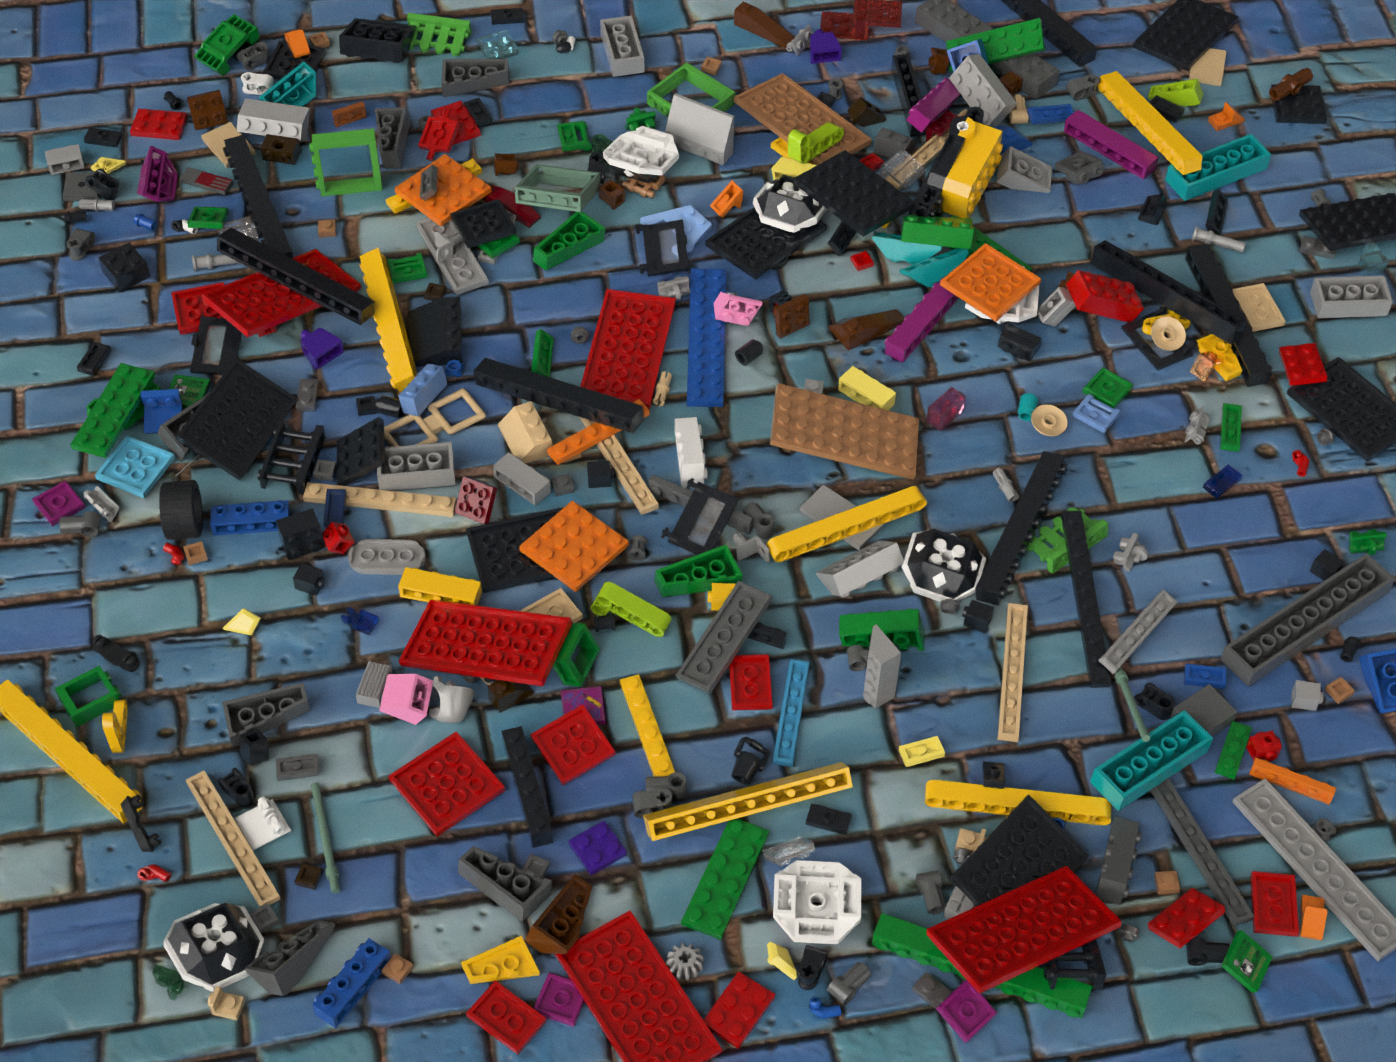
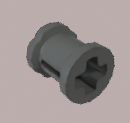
(835, 88)
(1321, 198)
(637, 547)

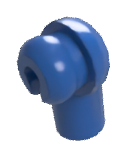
(822, 1011)

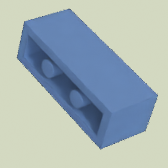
(422, 389)

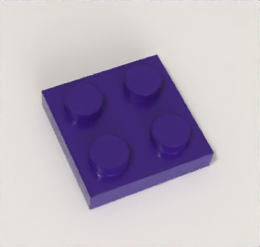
(597, 848)

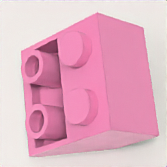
(735, 308)
(406, 697)

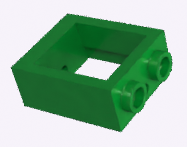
(575, 673)
(95, 708)

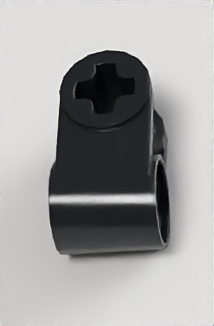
(596, 164)
(104, 184)
(1155, 701)
(235, 785)
(811, 965)

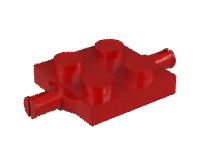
(439, 134)

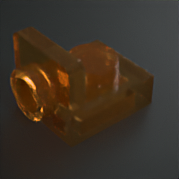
(1204, 365)

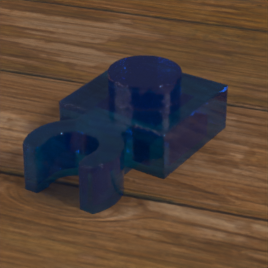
(363, 622)

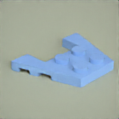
(695, 225)

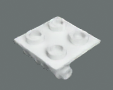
(262, 823)

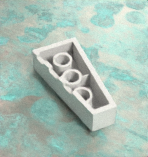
(689, 450)

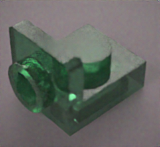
(169, 979)

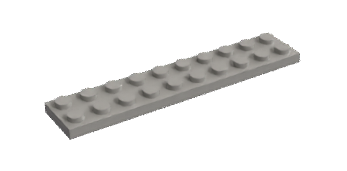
(1319, 868)

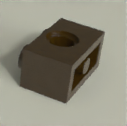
(280, 149)

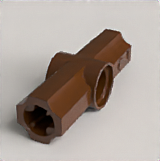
(1291, 84)

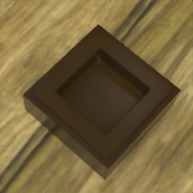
(435, 292)
(308, 876)

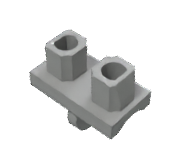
(674, 288)
(1132, 552)

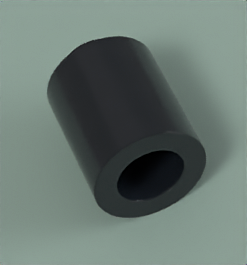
(749, 352)
(389, 406)

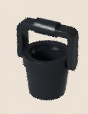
(748, 763)

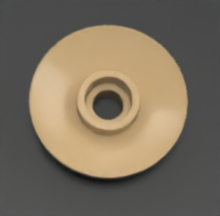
(1174, 330)
(1053, 416)

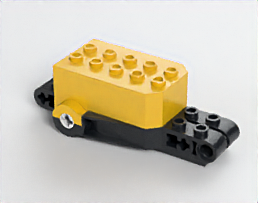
(961, 168)

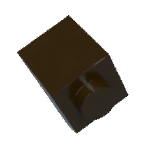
(865, 113)
(506, 694)

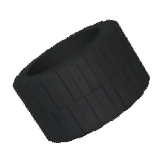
(181, 509)

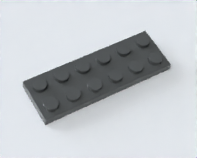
(724, 637)

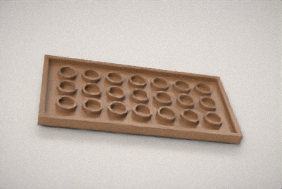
(787, 106)
(844, 431)

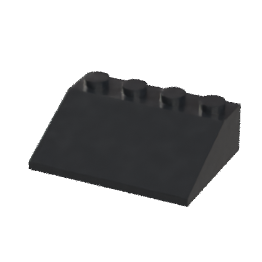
(376, 40)
(436, 332)

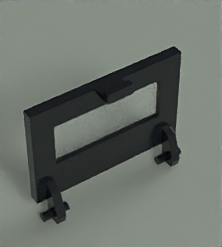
(664, 248)
(215, 346)
(1158, 357)
(702, 519)

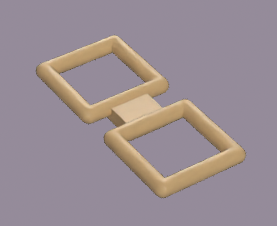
(436, 422)

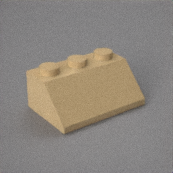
(525, 433)

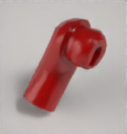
(1301, 461)
(177, 553)
(153, 871)

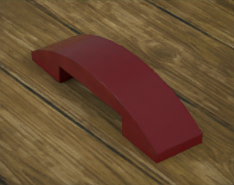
(524, 213)

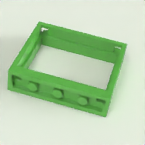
(698, 79)
(339, 140)

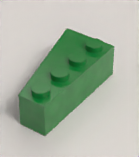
(938, 231)
(568, 240)
(698, 573)
(901, 627)

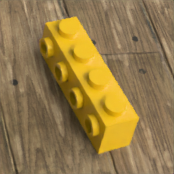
(428, 586)

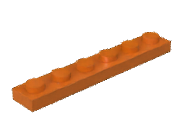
(585, 439)

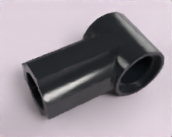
(1201, 952)

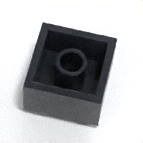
(124, 267)
(300, 534)

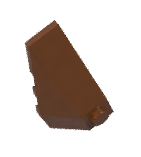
(761, 24)
(863, 328)
(561, 921)

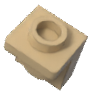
(970, 839)
(225, 1004)

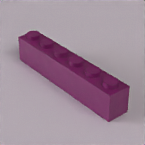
(933, 105)
(1110, 144)
(919, 322)

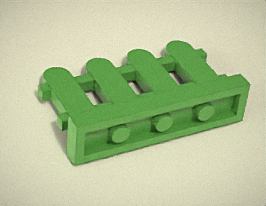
(439, 26)
(1057, 556)

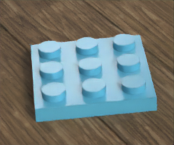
(135, 466)

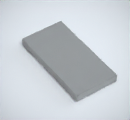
(828, 503)

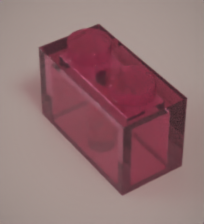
(945, 409)

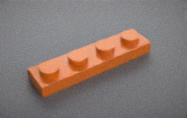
(1293, 781)

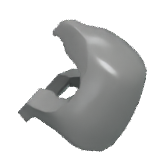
(453, 701)

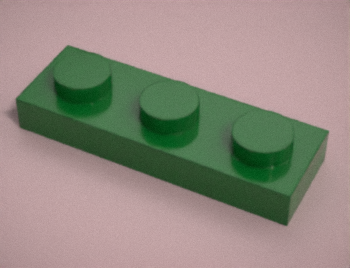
(542, 353)
(1230, 427)
(1233, 750)

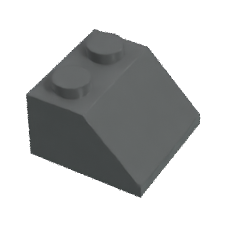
(890, 142)

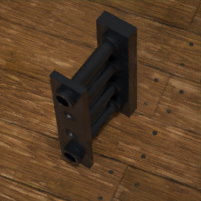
(305, 466)
(1090, 956)

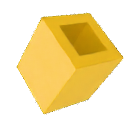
(719, 594)

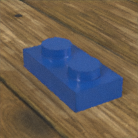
(1203, 675)

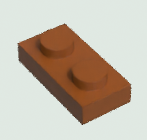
(349, 114)

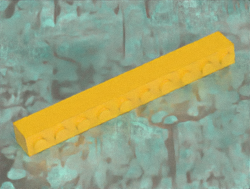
(1150, 123)
(389, 319)
(64, 749)
(747, 801)

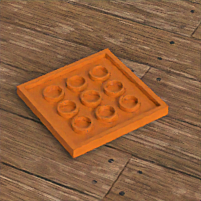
(455, 190)
(990, 282)
(574, 546)

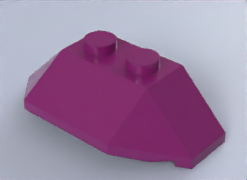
(157, 176)

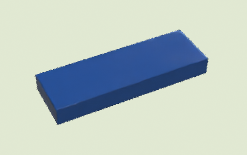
(1049, 114)

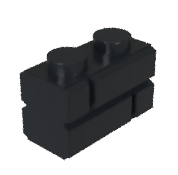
(1019, 342)

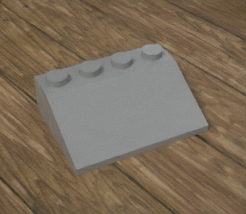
(701, 129)

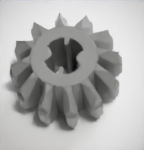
(688, 954)

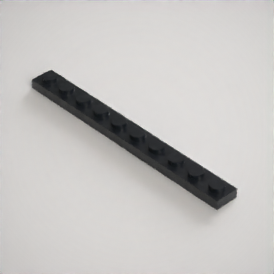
(1085, 598)

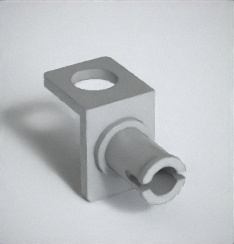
(445, 245)
(749, 547)

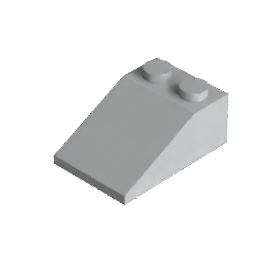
(1024, 172)

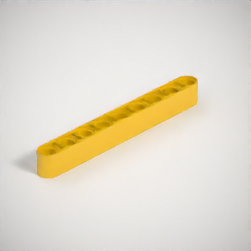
(846, 524)
(1002, 801)

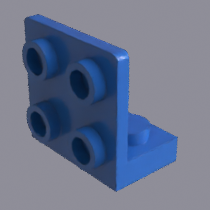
(160, 407)

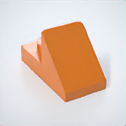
(297, 42)
(1226, 118)
(729, 197)
(1312, 917)

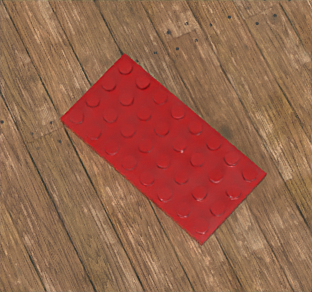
(262, 303)
(629, 345)
(486, 642)
(1023, 929)
(636, 996)

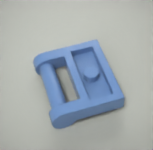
(1096, 413)

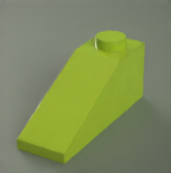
(1180, 93)

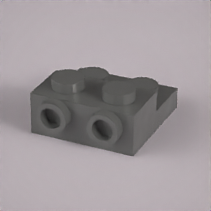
(1080, 167)

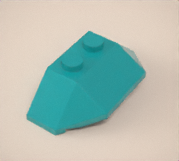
(294, 89)
(903, 251)
(933, 269)

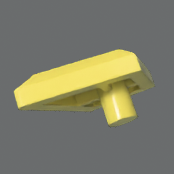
(108, 164)
(244, 622)
(781, 959)

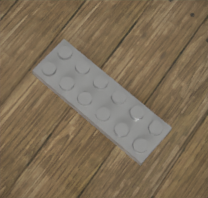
(462, 268)

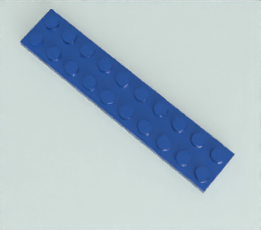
(706, 340)

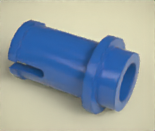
(141, 220)

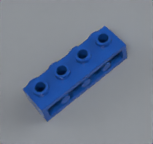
(248, 517)
(351, 983)

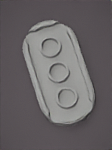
(386, 556)

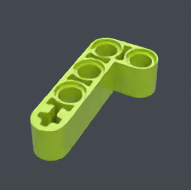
(806, 147)
(631, 608)

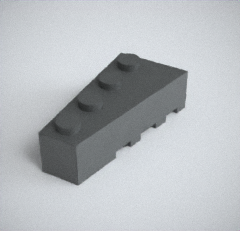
(472, 75)
(392, 133)
(170, 429)
(264, 710)
(1117, 860)
(504, 883)

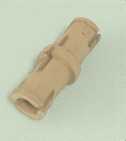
(662, 389)

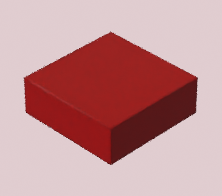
(862, 261)

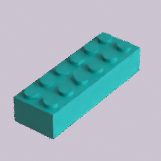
(1221, 167)
(1151, 762)

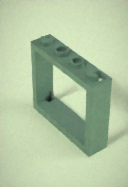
(529, 194)

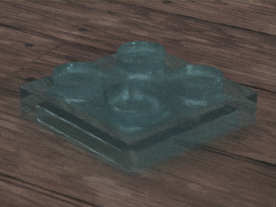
(498, 45)

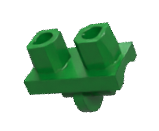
(639, 119)
(1366, 542)

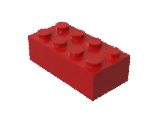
(1104, 296)

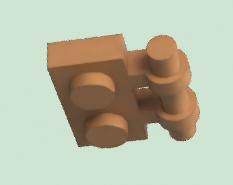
(645, 191)

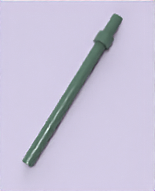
(1122, 679)
(331, 871)

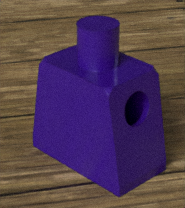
(824, 47)
(320, 346)

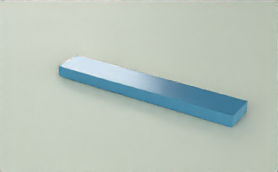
(791, 713)

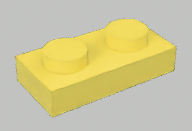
(921, 751)

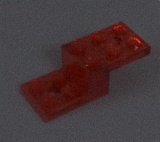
(865, 14)

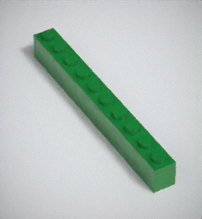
(912, 942)

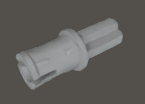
(97, 204)
(1005, 485)

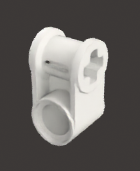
(257, 83)

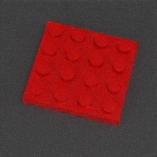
(446, 783)

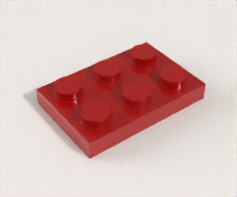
(158, 124)
(467, 128)
(1302, 364)
(750, 682)
(1274, 904)
(1186, 918)
(738, 1009)
(506, 1017)

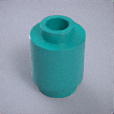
(1027, 404)

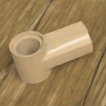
(1019, 113)

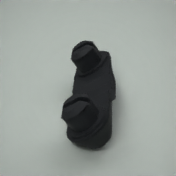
(115, 654)
(144, 841)

